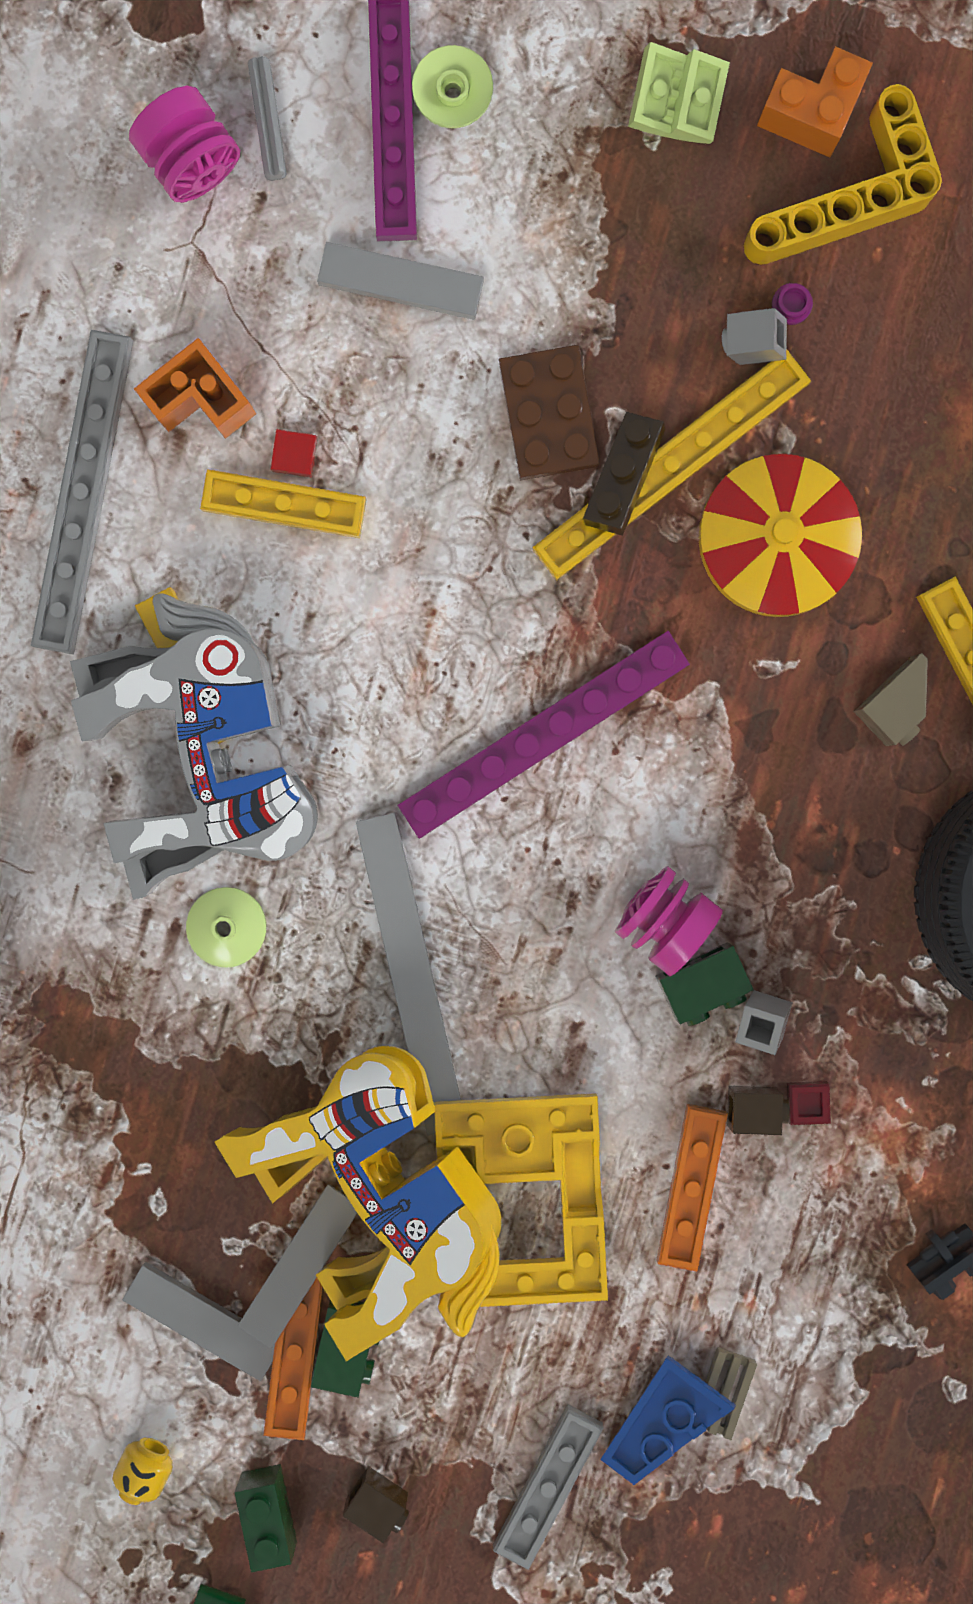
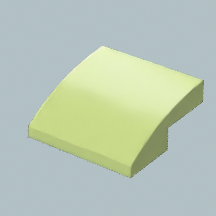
(678, 94)

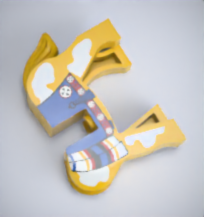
(434, 1223)

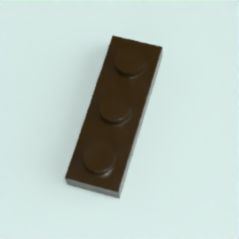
(624, 473)

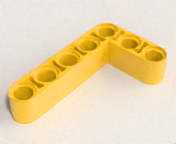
(857, 198)

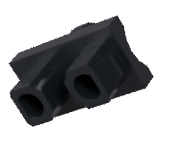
(944, 1261)

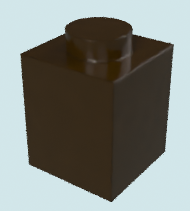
(756, 1110)
(376, 1505)

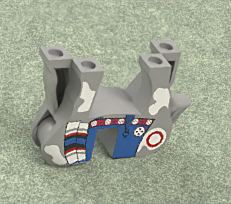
(218, 693)

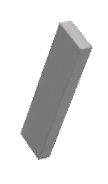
(400, 280)
(298, 1267)
(198, 1320)
(548, 1486)

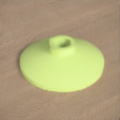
(447, 69)
(246, 924)

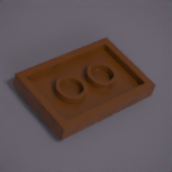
(548, 412)

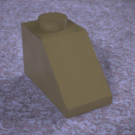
(898, 703)

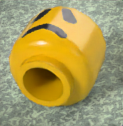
(142, 1471)

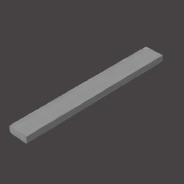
(82, 492)
(407, 955)

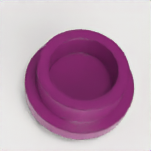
(793, 302)

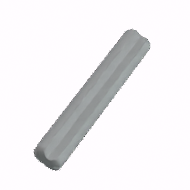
(267, 118)

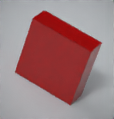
(294, 453)

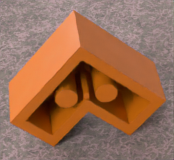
(816, 112)
(194, 382)

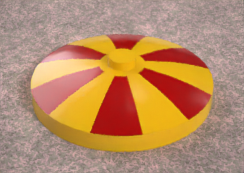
(780, 535)

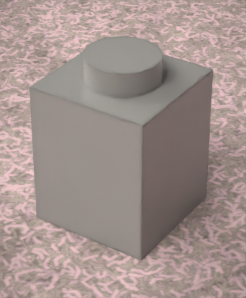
(755, 336)
(764, 1022)

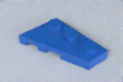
(665, 1419)

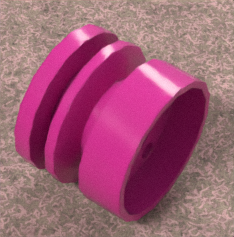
(184, 143)
(670, 922)

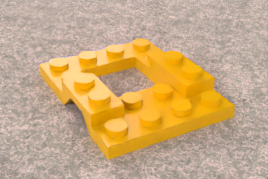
(538, 1142)

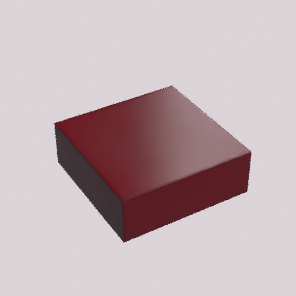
(809, 1103)

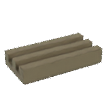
(728, 1428)

